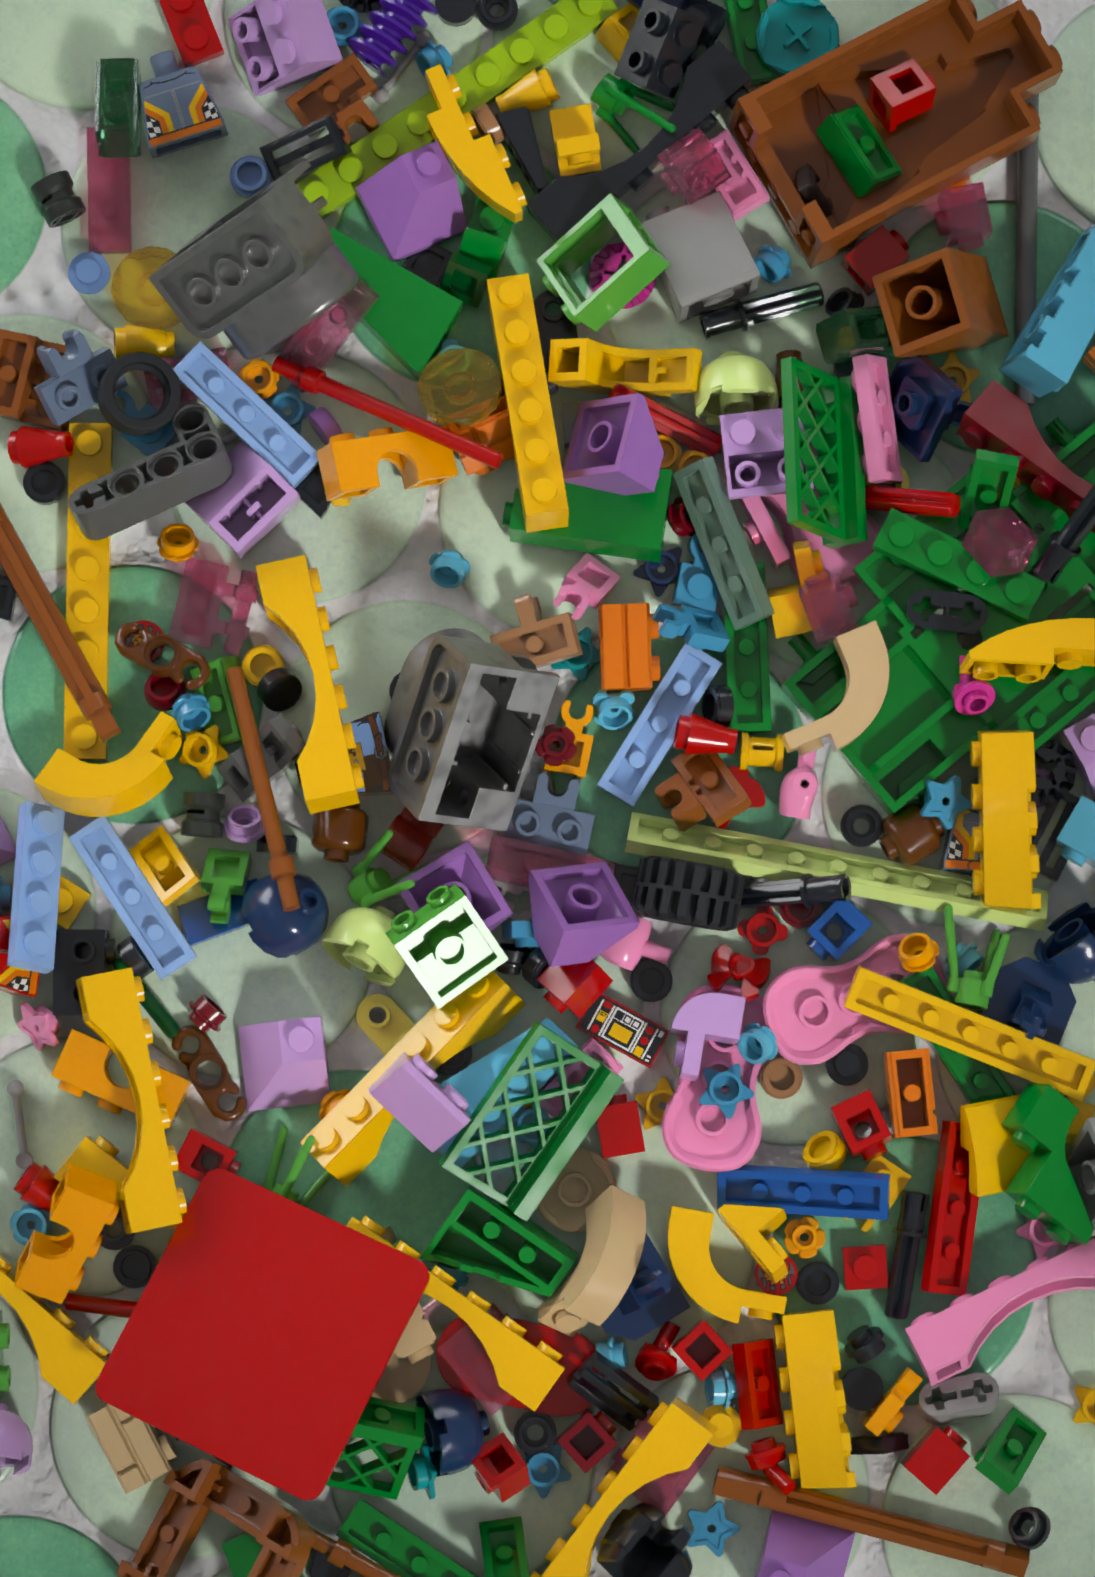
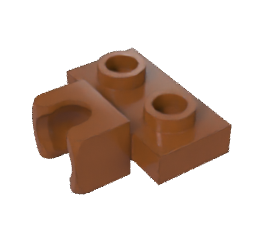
(337, 92)
(701, 787)

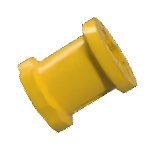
(761, 752)

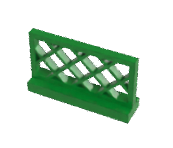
(838, 469)
(555, 1145)
(382, 1423)

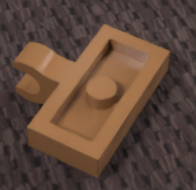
(540, 640)

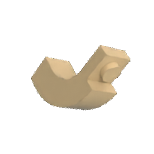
(867, 681)
(606, 1267)

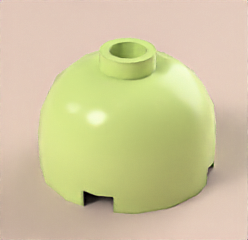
(733, 386)
(361, 940)

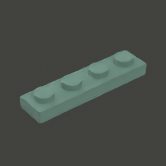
(723, 543)

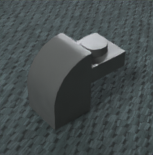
(280, 746)

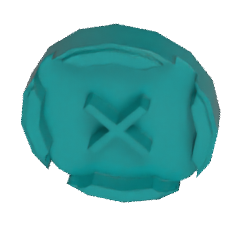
(795, 34)

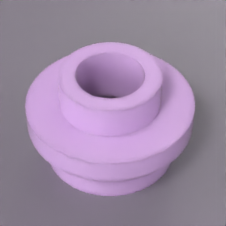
(244, 824)

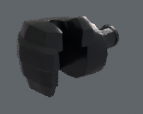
(643, 1547)

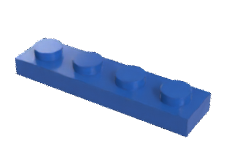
(807, 1191)

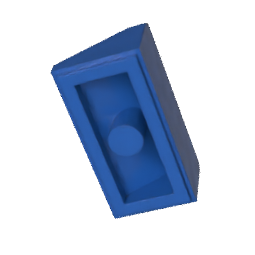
(197, 923)

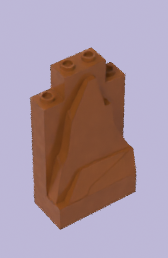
(975, 120)

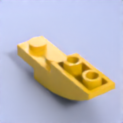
(476, 161)
(1032, 650)

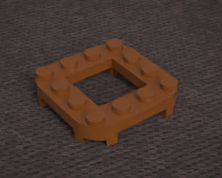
(218, 1488)

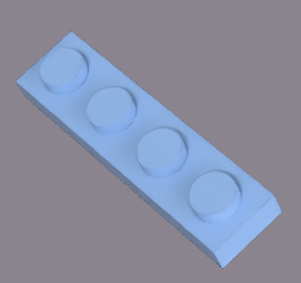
(246, 414)
(656, 725)
(36, 887)
(132, 897)

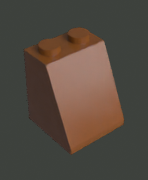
(940, 304)

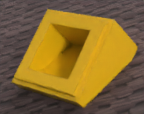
(616, 30)

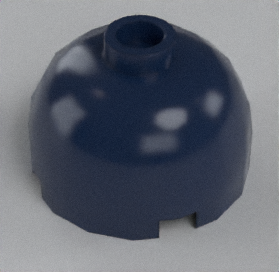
(281, 931)
(1071, 948)
(452, 1429)

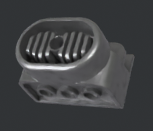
(258, 270)
(465, 719)

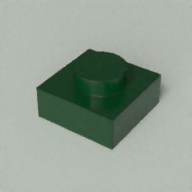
(466, 279)

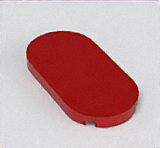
(561, 1399)

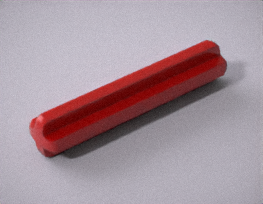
(676, 425)
(912, 501)

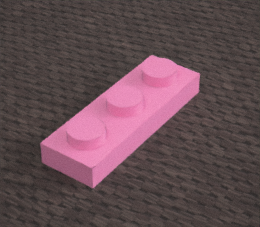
(876, 419)

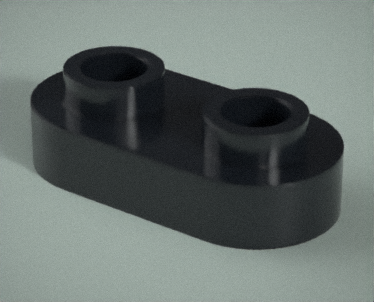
(551, 327)

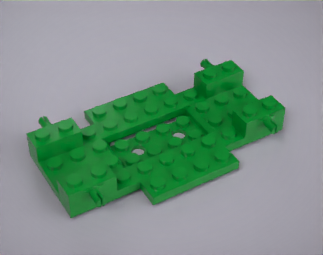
(918, 724)

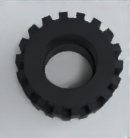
(688, 893)

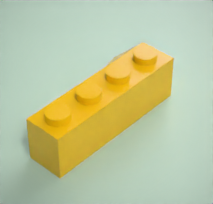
(1005, 818)
(815, 1399)

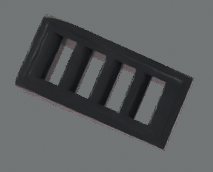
(522, 143)

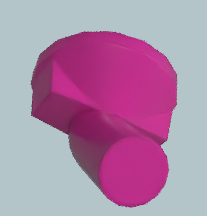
(972, 696)

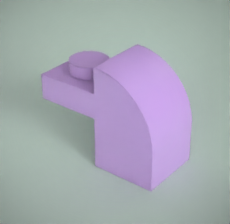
(703, 1018)

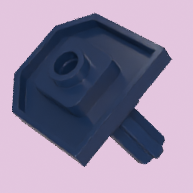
(924, 405)
(1031, 1000)
(649, 1300)

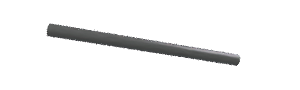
(1026, 241)

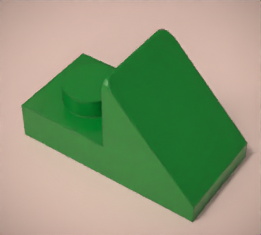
(486, 236)
(988, 484)
(1009, 1450)
(504, 1548)

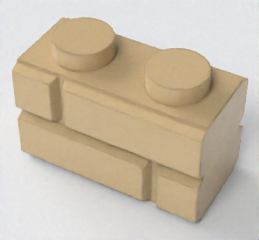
(416, 1338)
(131, 1447)

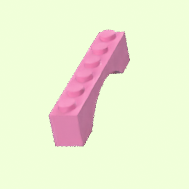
(951, 1339)

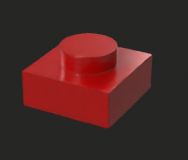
(865, 1267)

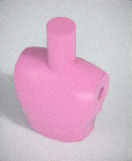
(797, 799)
(633, 946)

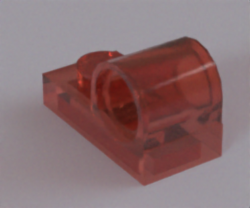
(410, 839)

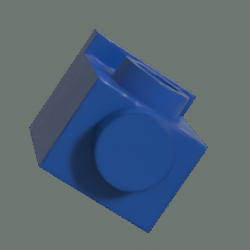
(850, 920)

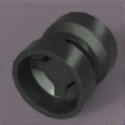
(58, 199)
(199, 824)

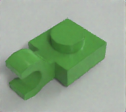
(224, 876)

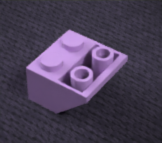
(284, 42)
(754, 453)
(248, 503)
(420, 1102)

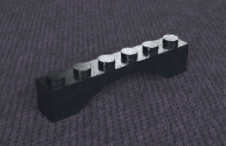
(709, 87)

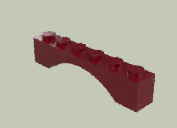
(1004, 425)

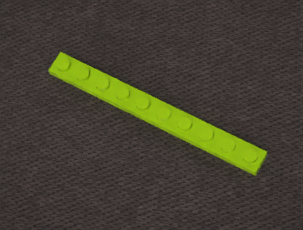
(479, 83)

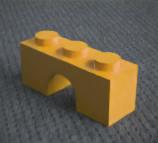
(351, 464)
(85, 1068)
(54, 1263)

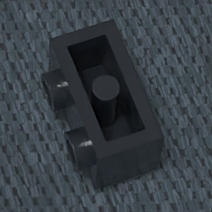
(659, 47)
(76, 956)

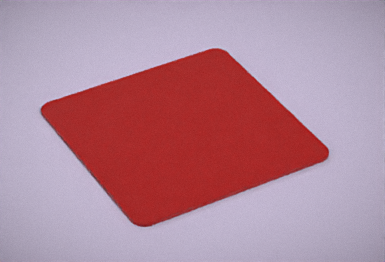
(262, 1333)

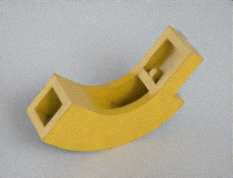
(599, 367)
(117, 785)
(690, 1259)

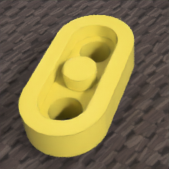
(391, 1030)

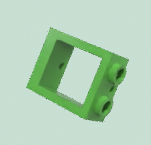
(581, 243)

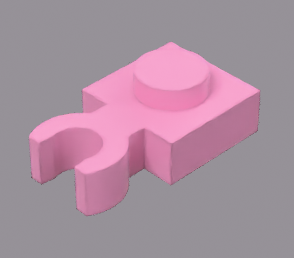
(586, 585)

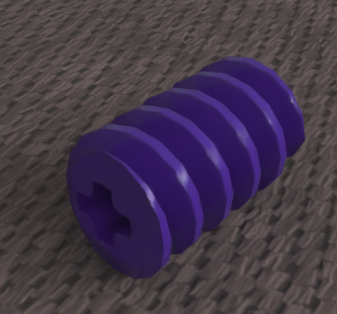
(388, 31)

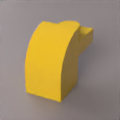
(575, 140)
(789, 611)

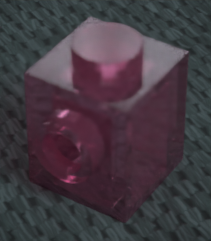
(692, 167)
(963, 216)
(999, 542)
(828, 605)

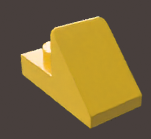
(164, 865)
(751, 1228)

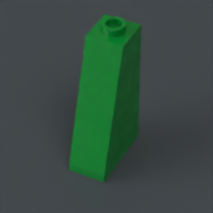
(410, 314)
(602, 522)

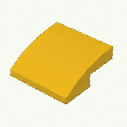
(992, 1153)

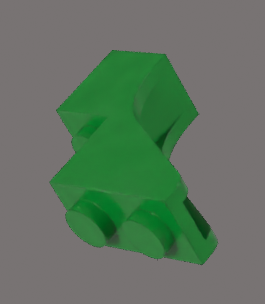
(1044, 1181)

